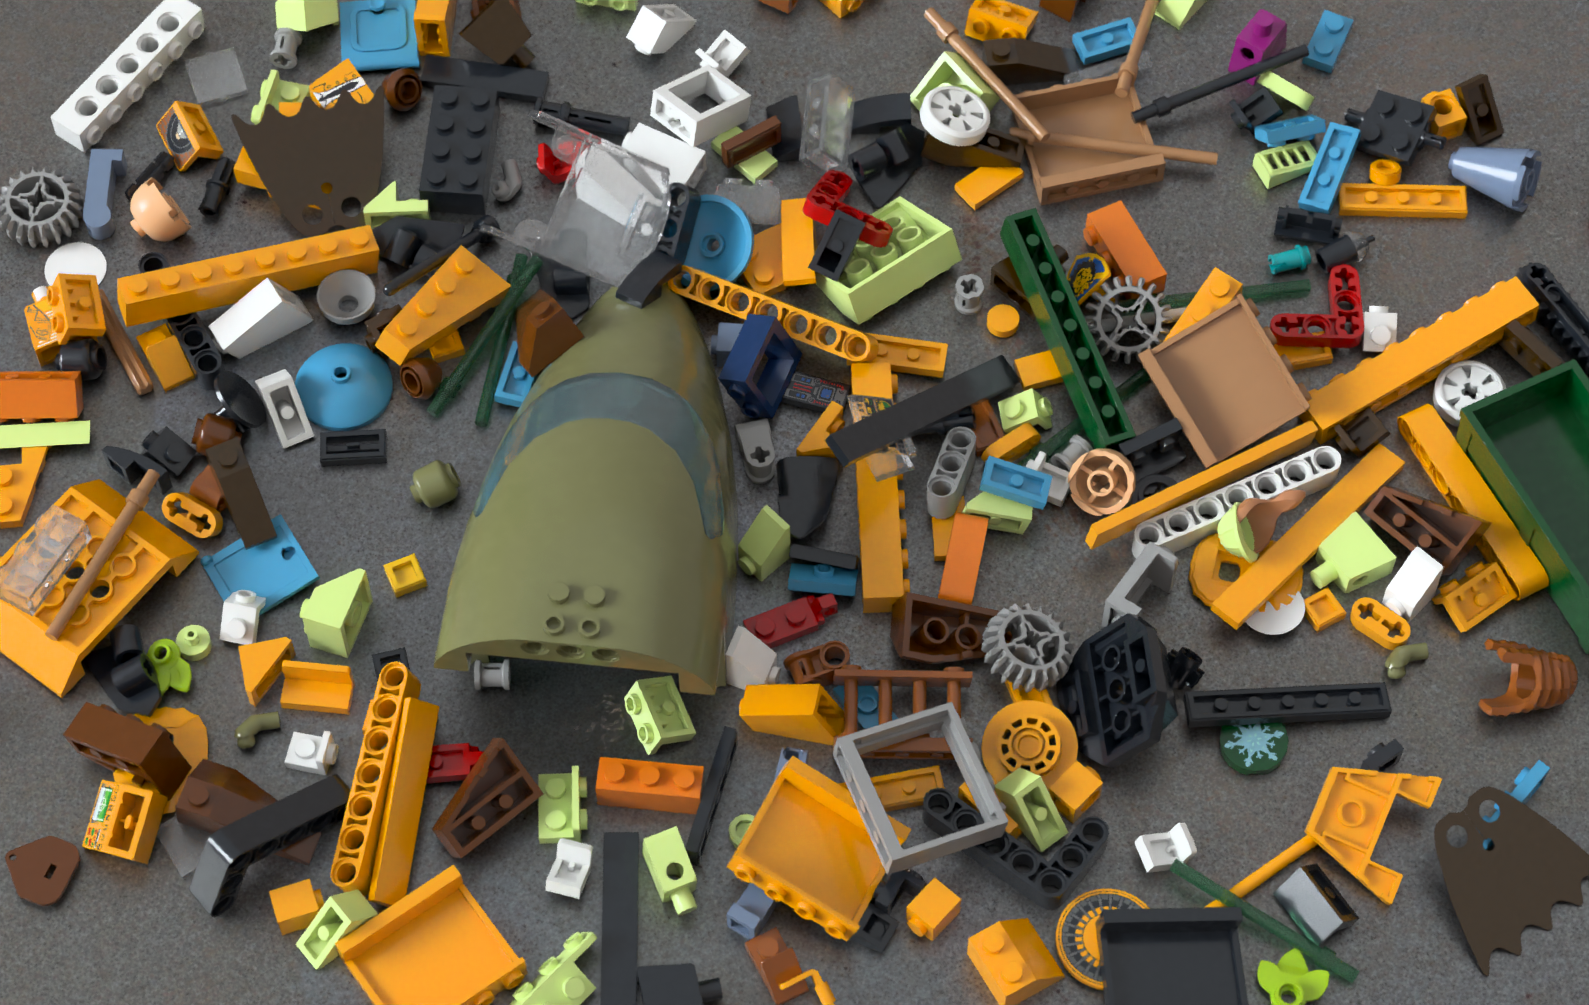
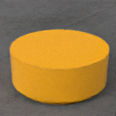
(1385, 172)
(1003, 320)

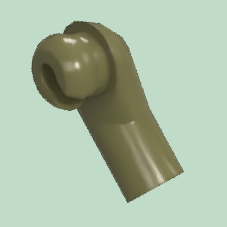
(1402, 655)
(254, 724)

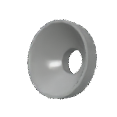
(344, 286)

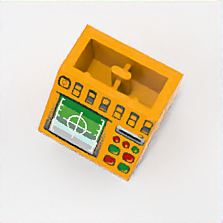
(125, 821)

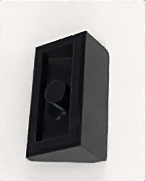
(791, 129)

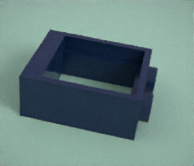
(759, 336)

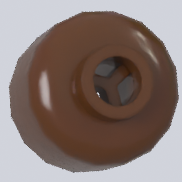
(213, 431)

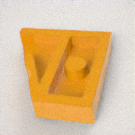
(765, 267)

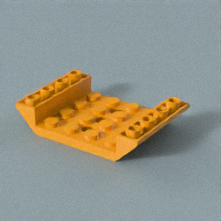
(130, 572)

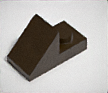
(1480, 108)

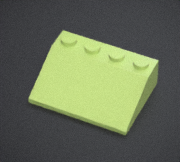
(882, 276)

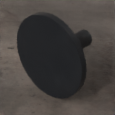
(239, 401)

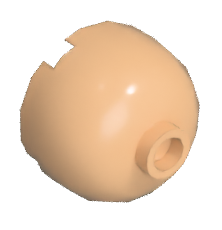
(157, 213)
(1102, 481)

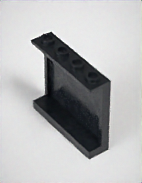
(1171, 956)

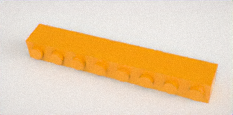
(231, 277)
(1420, 357)
(879, 508)

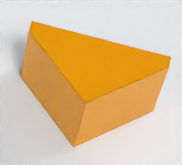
(263, 665)

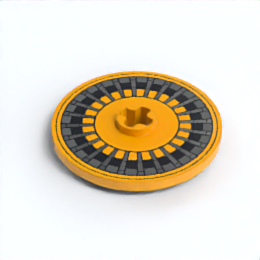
(1077, 933)

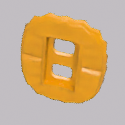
(1206, 566)
(189, 738)

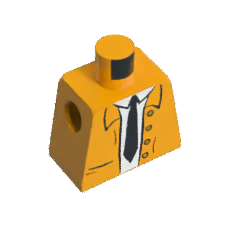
(343, 76)

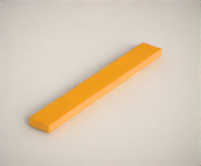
(1201, 484)
(1305, 536)

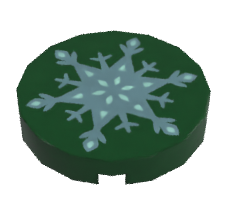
(1254, 747)

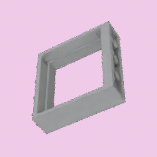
(967, 756)

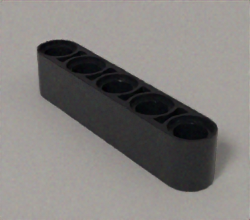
(189, 333)

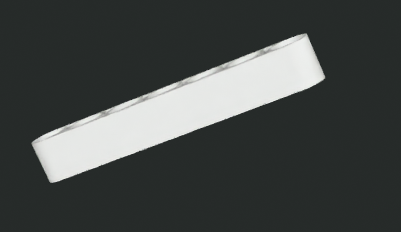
(1217, 503)

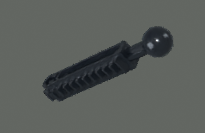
(1558, 312)

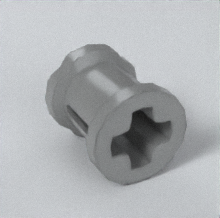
(285, 48)
(972, 297)
(1071, 453)
(492, 675)

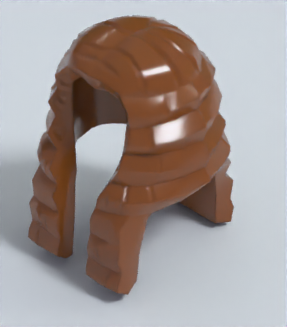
(1535, 679)

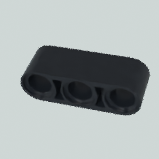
(685, 217)

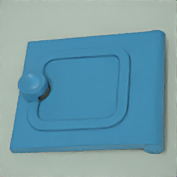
(379, 39)
(262, 567)

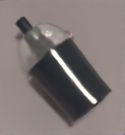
(1344, 250)

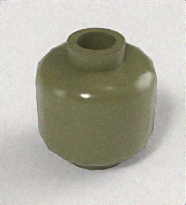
(435, 484)

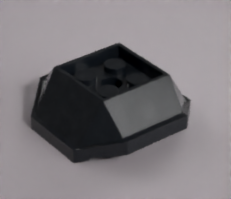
(1119, 691)

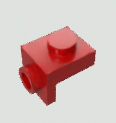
(550, 165)

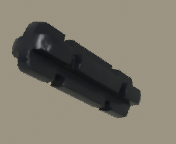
(163, 163)

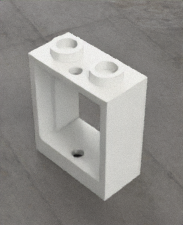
(695, 128)

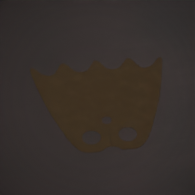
(319, 147)
(1516, 881)

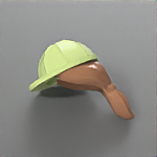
(1251, 524)

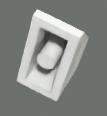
(659, 28)
(284, 408)
(1413, 585)
(750, 661)

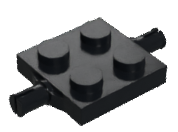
(1395, 127)

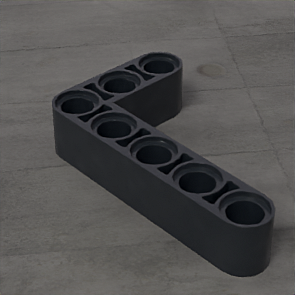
(261, 835)
(1016, 853)

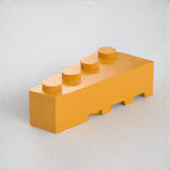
(447, 301)

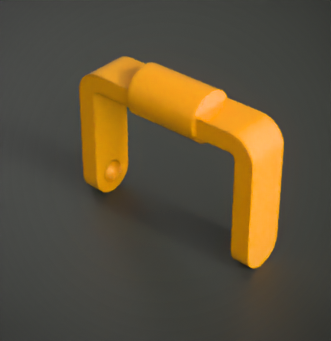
(821, 988)

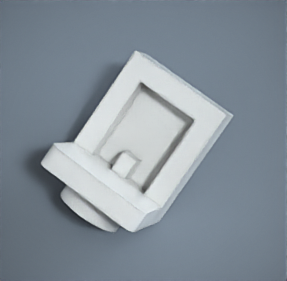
(724, 54)
(1379, 328)
(1059, 485)
(241, 617)
(1161, 849)
(570, 868)

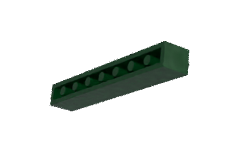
(1065, 330)

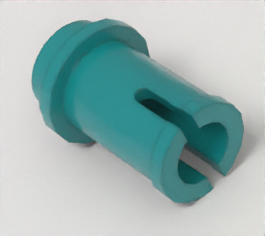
(1290, 259)

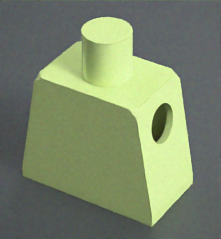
(1352, 556)
(666, 857)

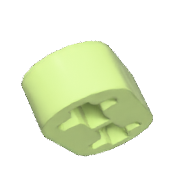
(1286, 90)

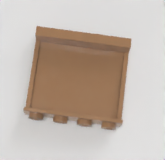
(1094, 111)
(1225, 381)

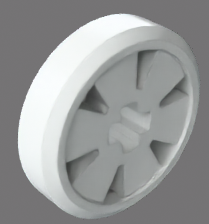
(958, 131)
(1461, 377)

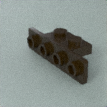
(1529, 349)

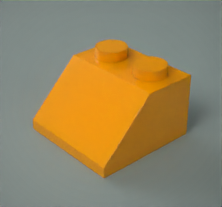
(1013, 960)

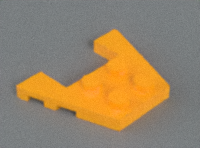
(18, 486)
(1353, 814)

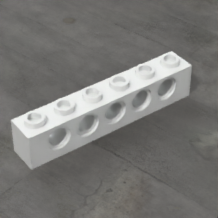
(146, 54)

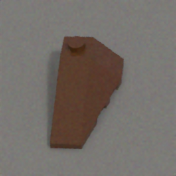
(543, 332)
(938, 629)
(223, 795)

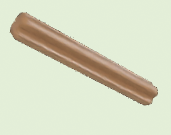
(124, 349)

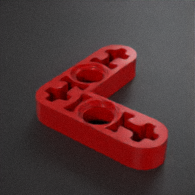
(829, 195)
(1333, 324)

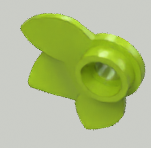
(171, 669)
(1292, 978)

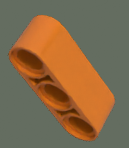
(963, 558)

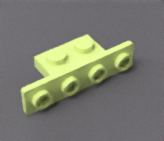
(559, 977)

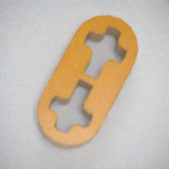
(1013, 444)
(188, 520)
(1380, 623)

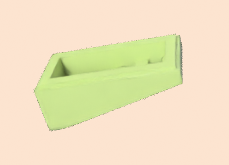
(1273, 177)

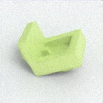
(1025, 408)

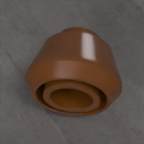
(402, 89)
(420, 377)

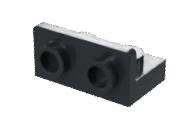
(1154, 449)

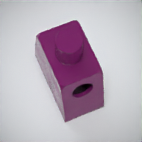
(1263, 36)

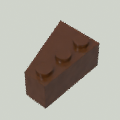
(128, 745)

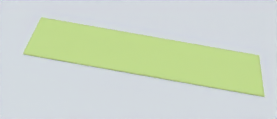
(45, 434)

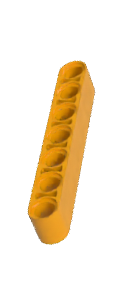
(787, 314)
(1468, 492)
(365, 792)

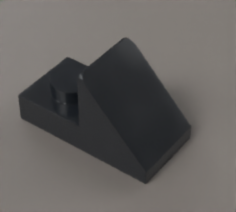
(837, 245)

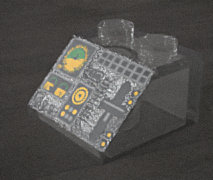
(893, 459)

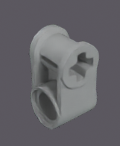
(756, 449)

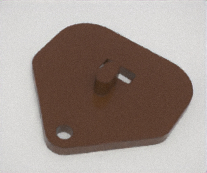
(32, 868)

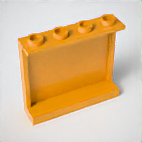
(812, 850)
(432, 949)

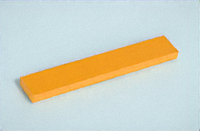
(403, 802)

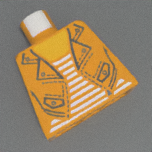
(39, 322)

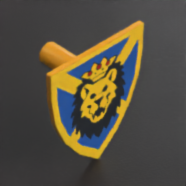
(1087, 276)

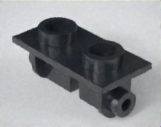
(1307, 225)

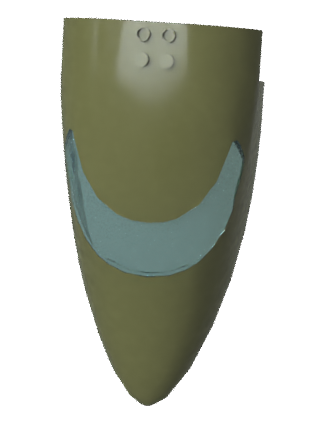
(607, 510)

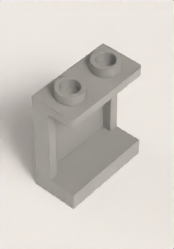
(1155, 567)

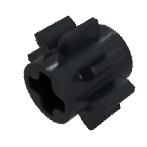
(1184, 668)

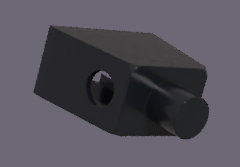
(675, 985)

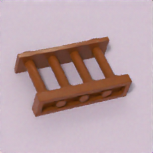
(916, 748)

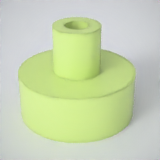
(194, 642)

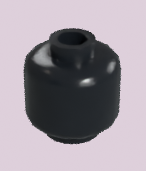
(82, 356)

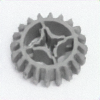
(47, 214)
(1105, 302)
(1023, 657)

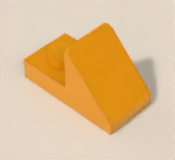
(165, 357)
(828, 423)

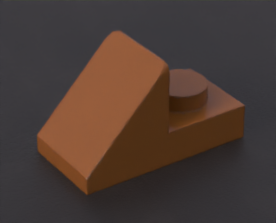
(776, 965)

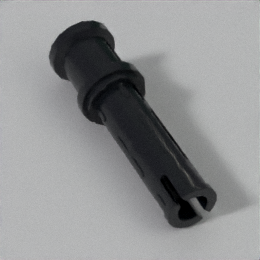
(583, 118)

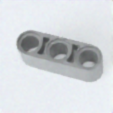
(951, 472)

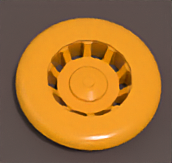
(1029, 743)

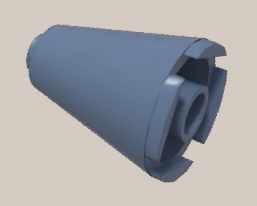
(1498, 172)

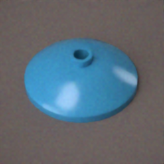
(721, 222)
(345, 401)

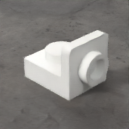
(311, 752)

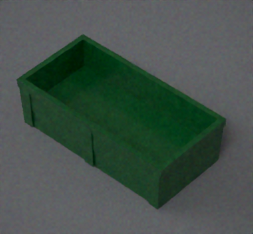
(1535, 461)

